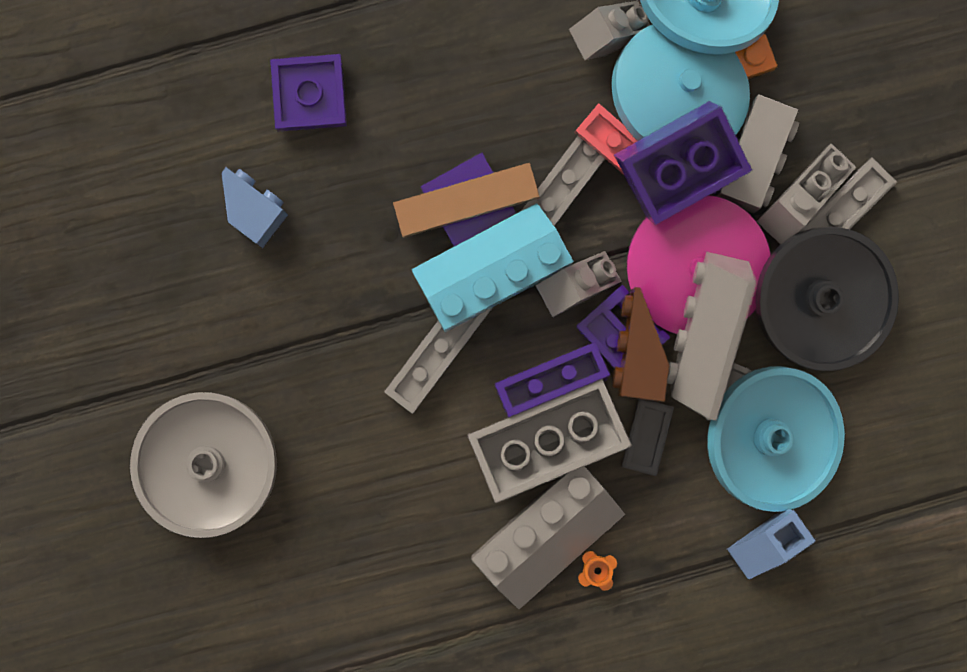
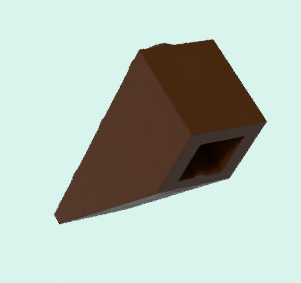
(643, 361)

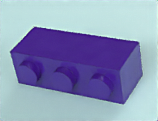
(552, 379)

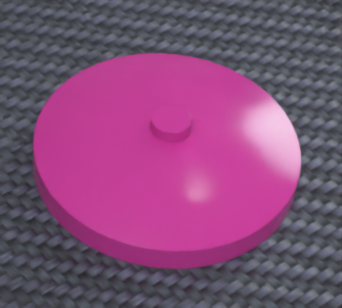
(666, 254)

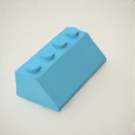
(492, 267)

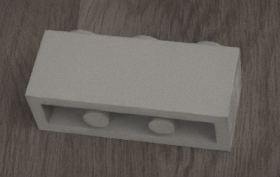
(762, 141)

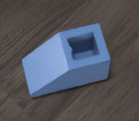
(248, 209)
(771, 544)

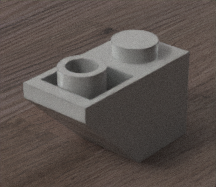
(608, 28)
(578, 283)

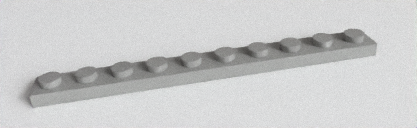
(441, 348)

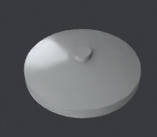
(203, 464)

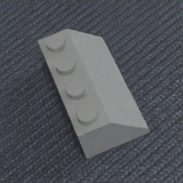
(711, 332)
(549, 440)
(547, 536)

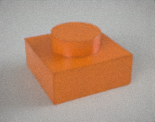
(757, 58)

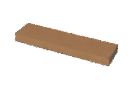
(466, 200)

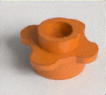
(601, 580)

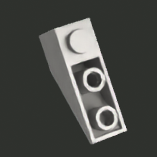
(806, 194)

